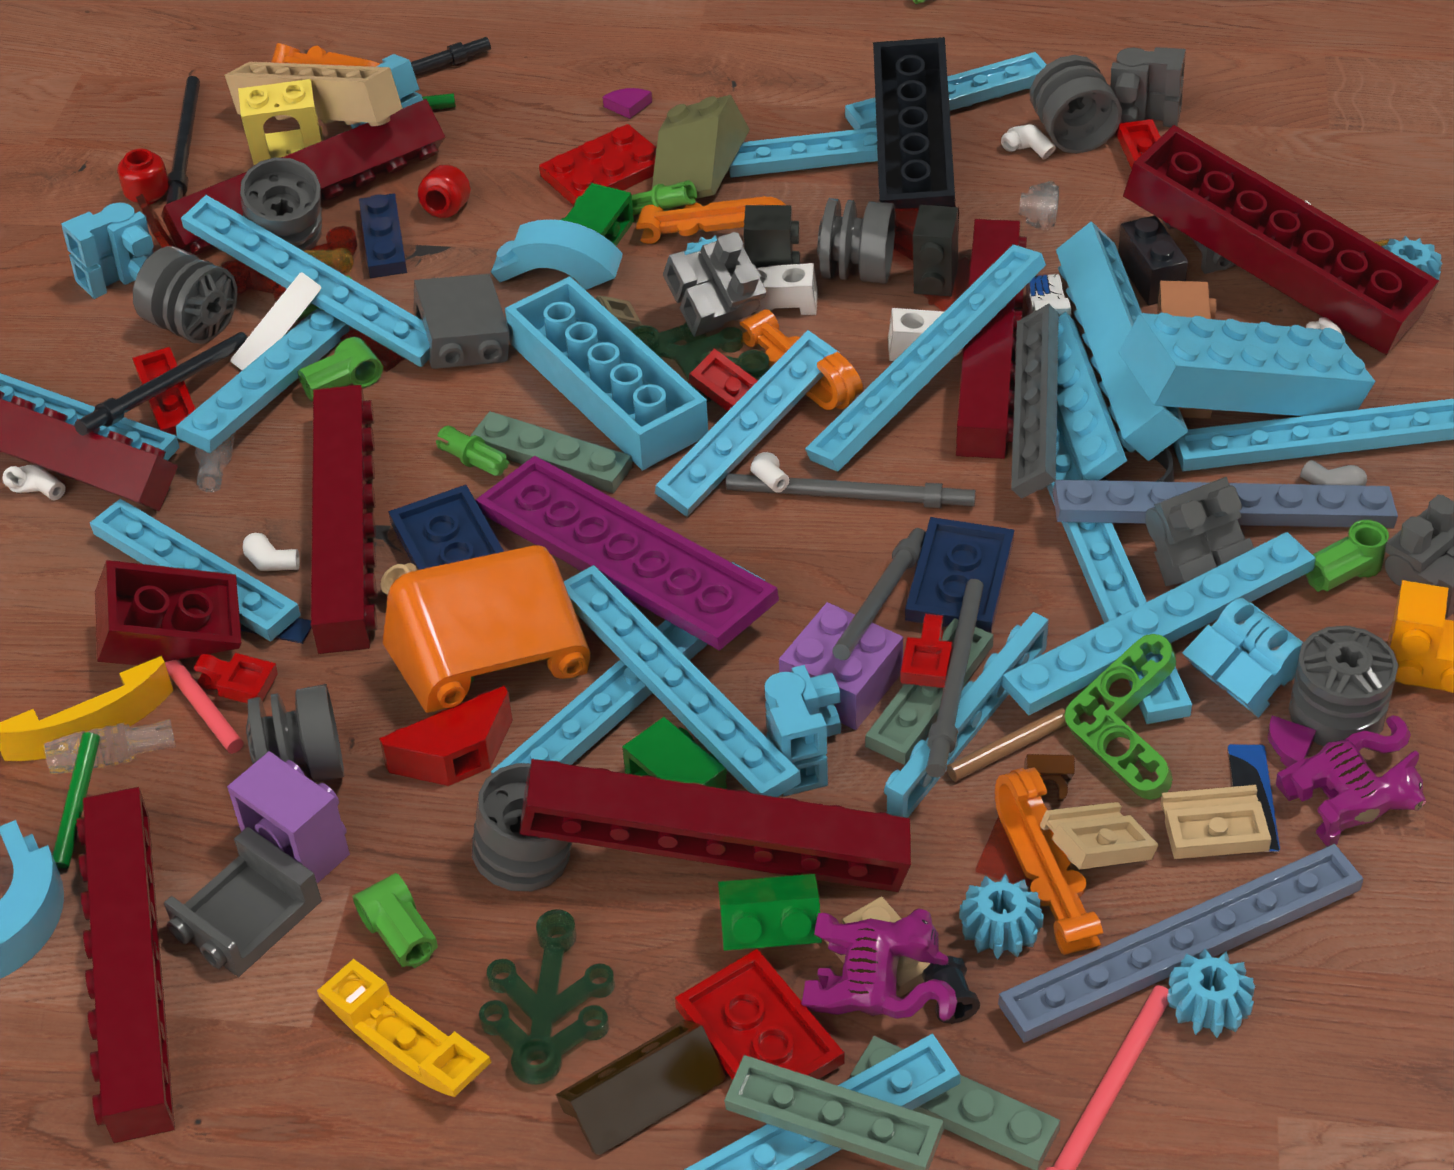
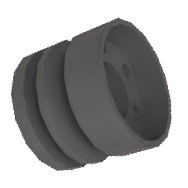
(1075, 104)
(284, 200)
(857, 240)
(185, 294)
(1342, 683)
(301, 735)
(498, 848)

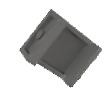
(462, 320)
(245, 905)

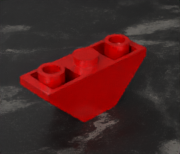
(452, 741)

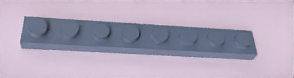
(1261, 503)
(1155, 951)

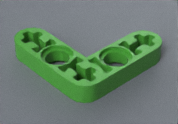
(1109, 723)

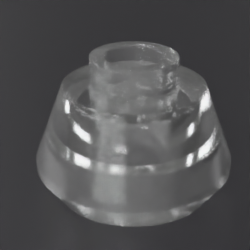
(1040, 205)

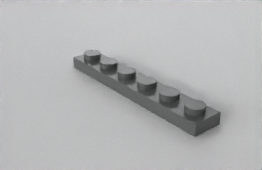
(1035, 402)

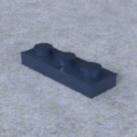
(382, 235)

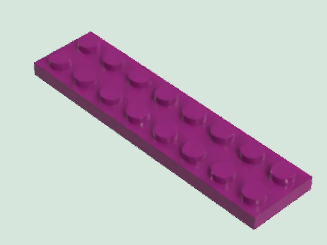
(631, 550)

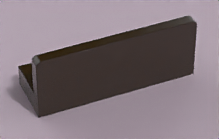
(643, 1086)

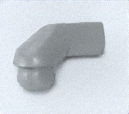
(1345, 475)

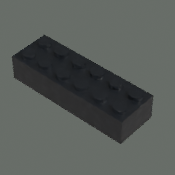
(913, 123)

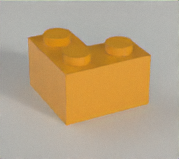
(1423, 637)

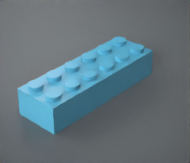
(1244, 366)
(607, 372)

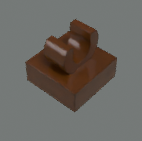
(1053, 769)

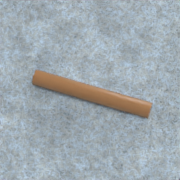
(1006, 745)

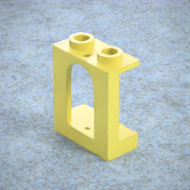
(270, 100)

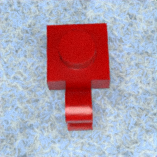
(927, 657)
(238, 679)

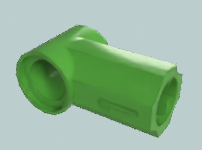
(350, 364)
(1355, 555)
(393, 914)

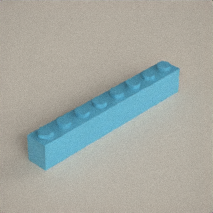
(1107, 314)

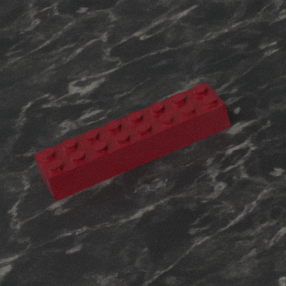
(1280, 239)

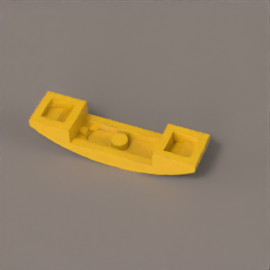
(142, 692)
(400, 1033)

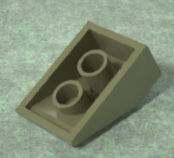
(699, 143)

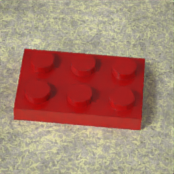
(611, 160)
(759, 1016)

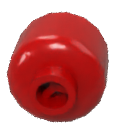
(143, 174)
(444, 191)

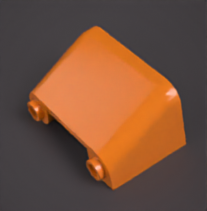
(480, 620)

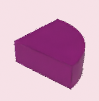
(627, 101)
(1290, 740)

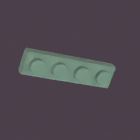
(581, 459)
(917, 707)
(982, 1114)
(834, 1115)

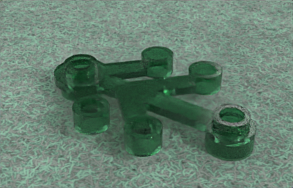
(697, 348)
(547, 1004)

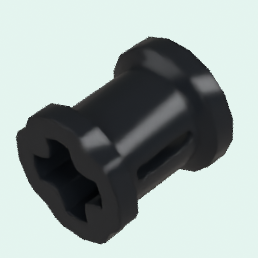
(954, 974)

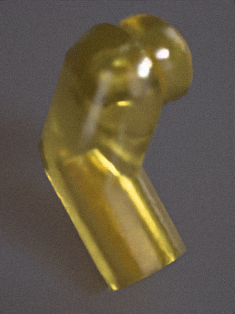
(338, 259)

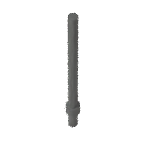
(931, 494)
(903, 557)
(943, 732)

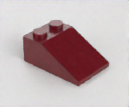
(164, 613)

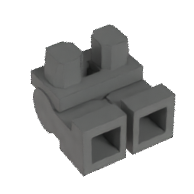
(1149, 84)
(714, 284)
(1197, 531)
(1425, 549)

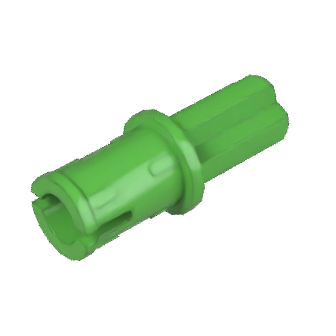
(665, 196)
(472, 451)

